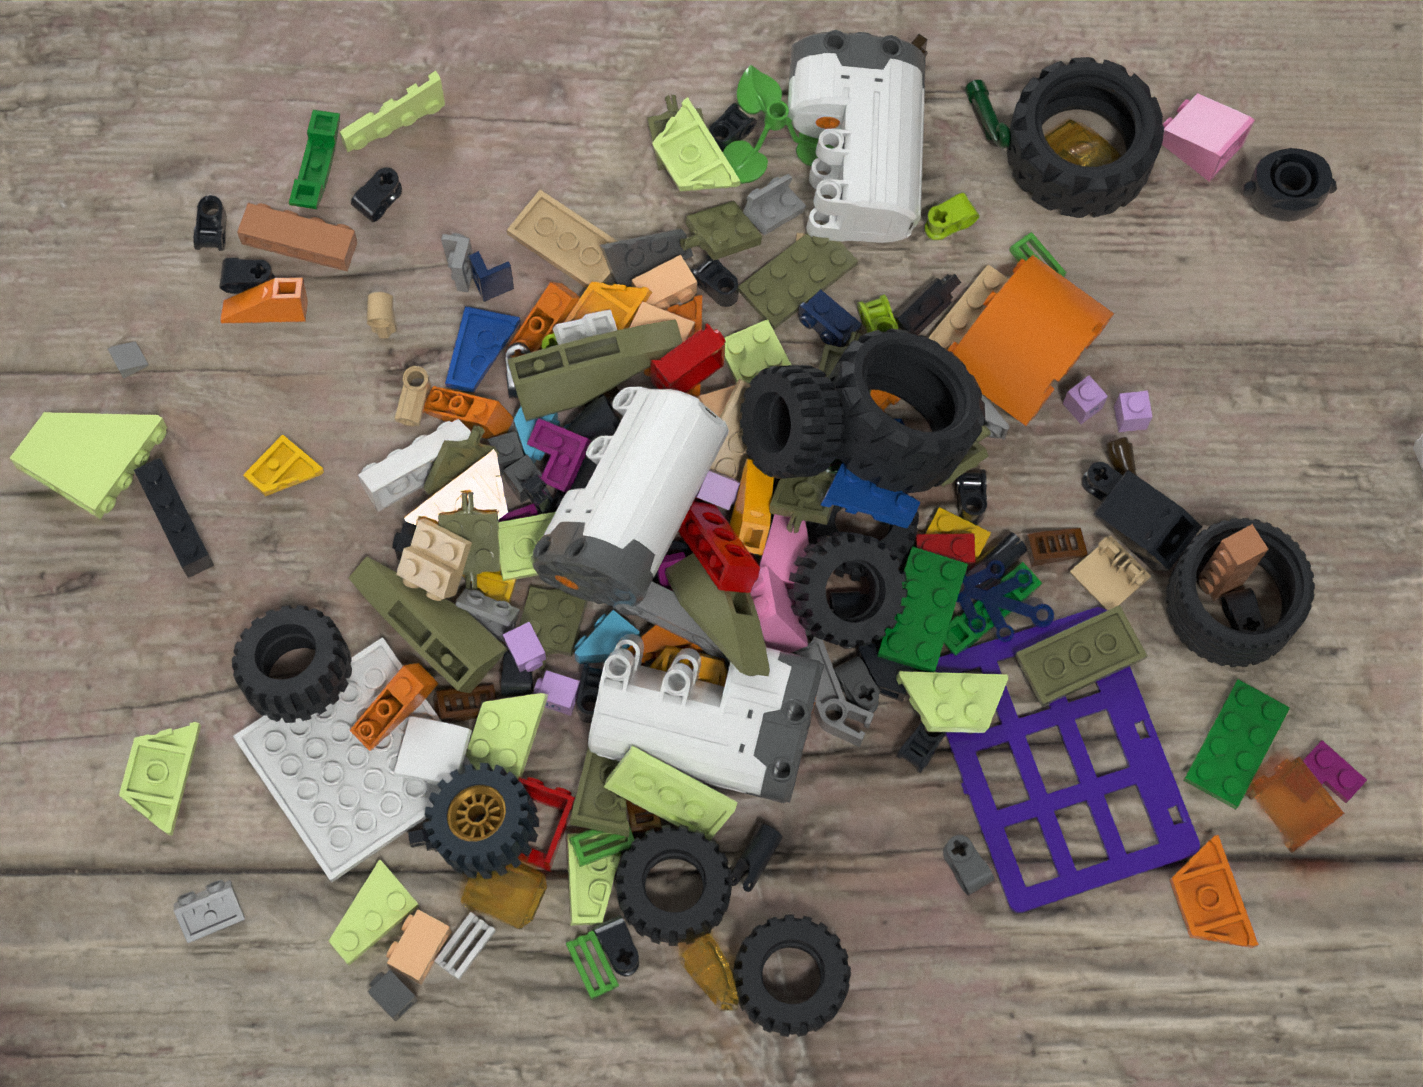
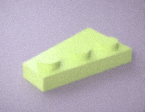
(592, 883)
(373, 913)

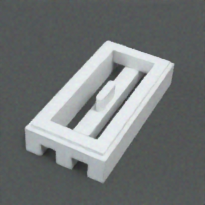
(480, 924)

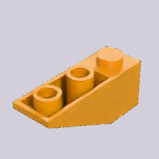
(752, 508)

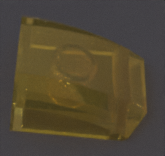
(1081, 145)
(507, 897)
(711, 972)

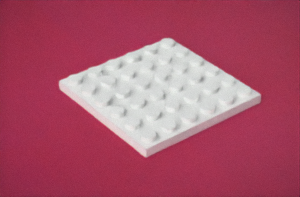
(329, 783)

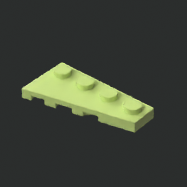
(395, 114)

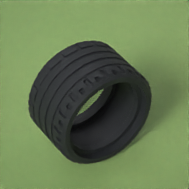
(1220, 643)

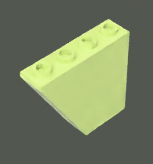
(88, 454)

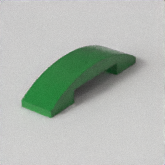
(317, 160)
(961, 636)

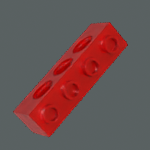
(719, 548)

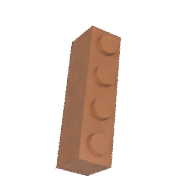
(297, 236)
(1232, 562)

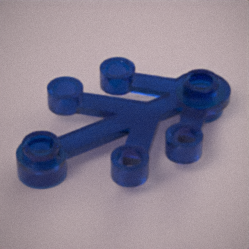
(994, 599)

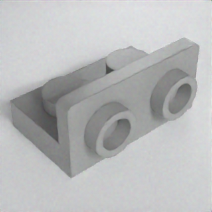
(773, 205)
(457, 249)
(494, 615)
(208, 910)

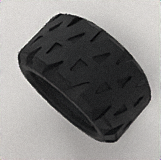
(1093, 88)
(927, 379)

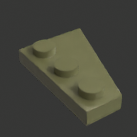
(595, 805)

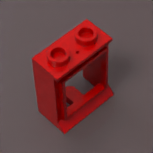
(690, 361)
(558, 799)

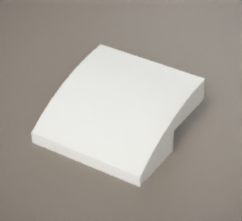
(588, 326)
(432, 750)

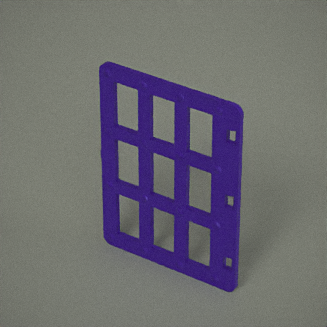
(1146, 770)

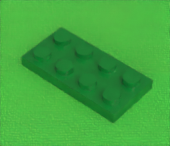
(929, 606)
(1236, 744)

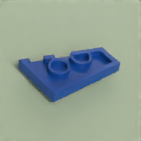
(477, 346)
(863, 496)

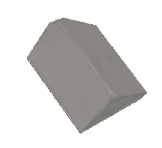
(128, 358)

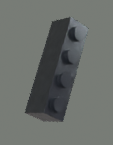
(174, 517)

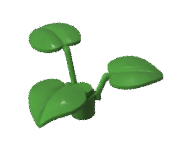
(762, 93)

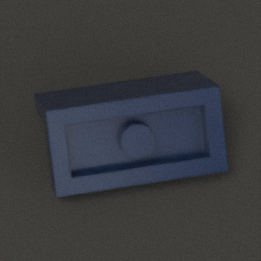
(493, 281)

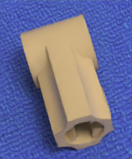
(381, 314)
(413, 398)

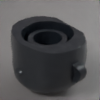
(1297, 168)

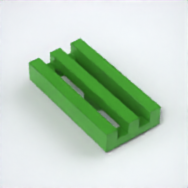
(1038, 246)
(578, 851)
(581, 941)

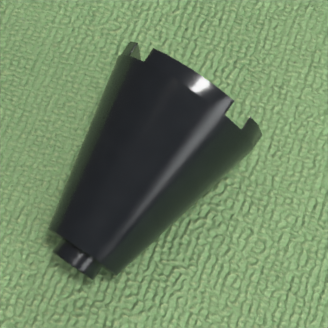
(595, 420)

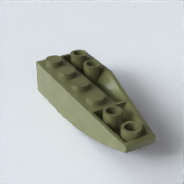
(587, 367)
(723, 615)
(436, 629)

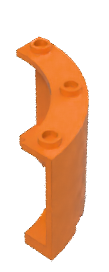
(1029, 337)

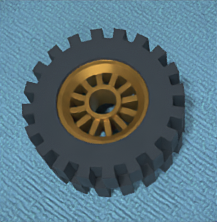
(456, 832)

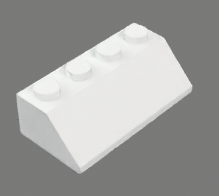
(408, 468)

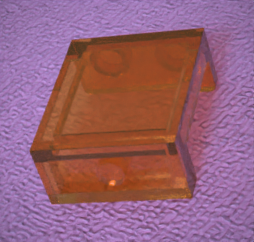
(1295, 802)

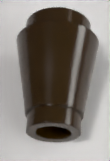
(1121, 455)

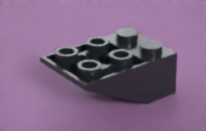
(1147, 522)

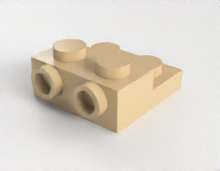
(434, 560)

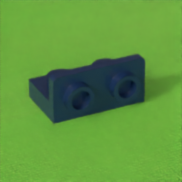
(828, 319)

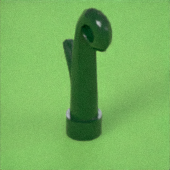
(978, 95)

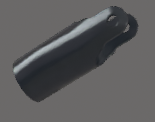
(1004, 551)
(756, 856)

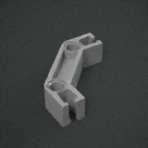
(664, 610)
(832, 698)

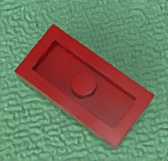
(954, 546)

